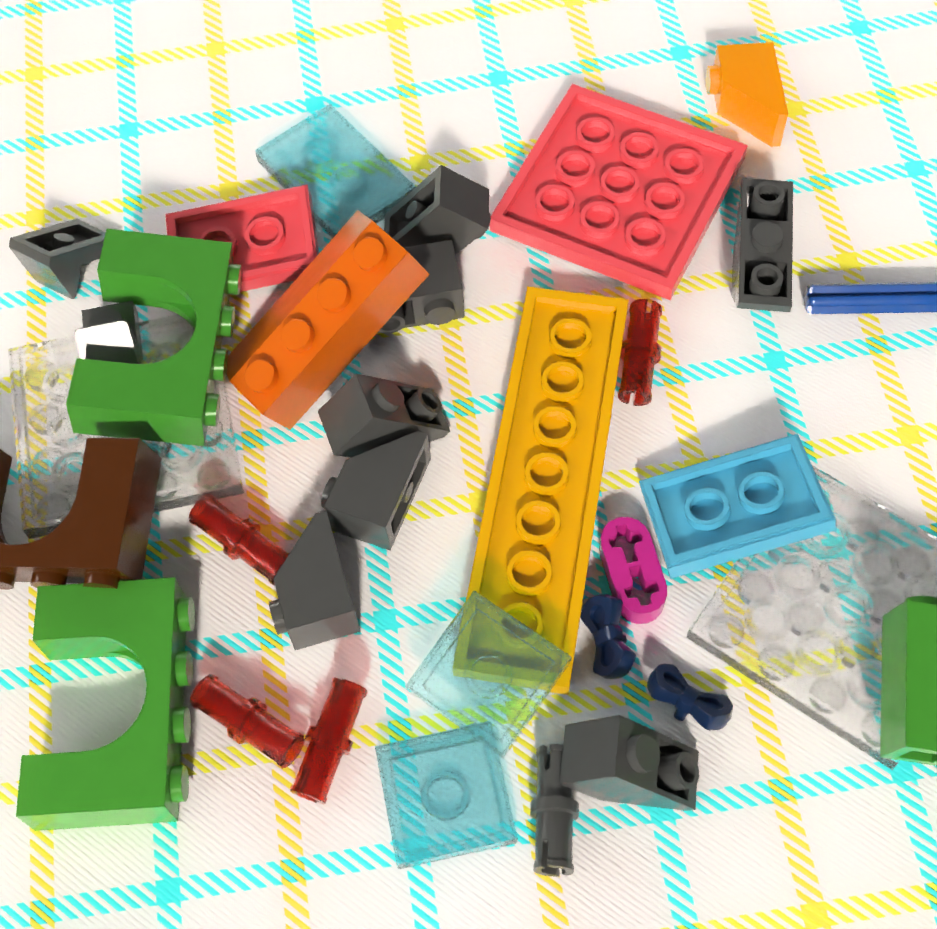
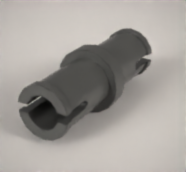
(554, 815)

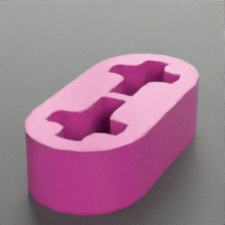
(644, 566)

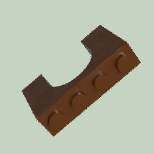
(105, 529)

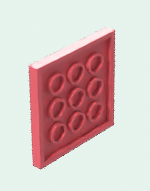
(619, 190)

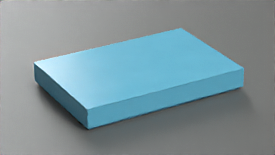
(736, 506)

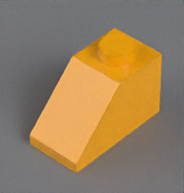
(749, 89)

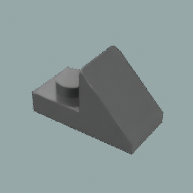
(58, 252)
(110, 334)

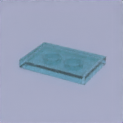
(338, 167)

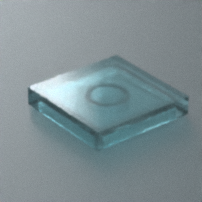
(488, 673)
(444, 797)

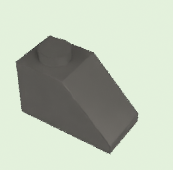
(440, 210)
(377, 490)
(313, 590)

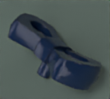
(602, 618)
(708, 709)

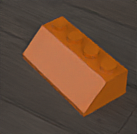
(323, 320)

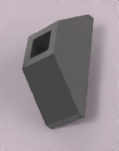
(763, 246)

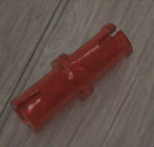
(640, 352)
(238, 536)
(247, 720)
(328, 741)

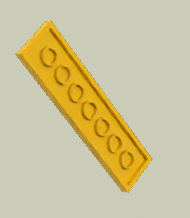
(550, 464)

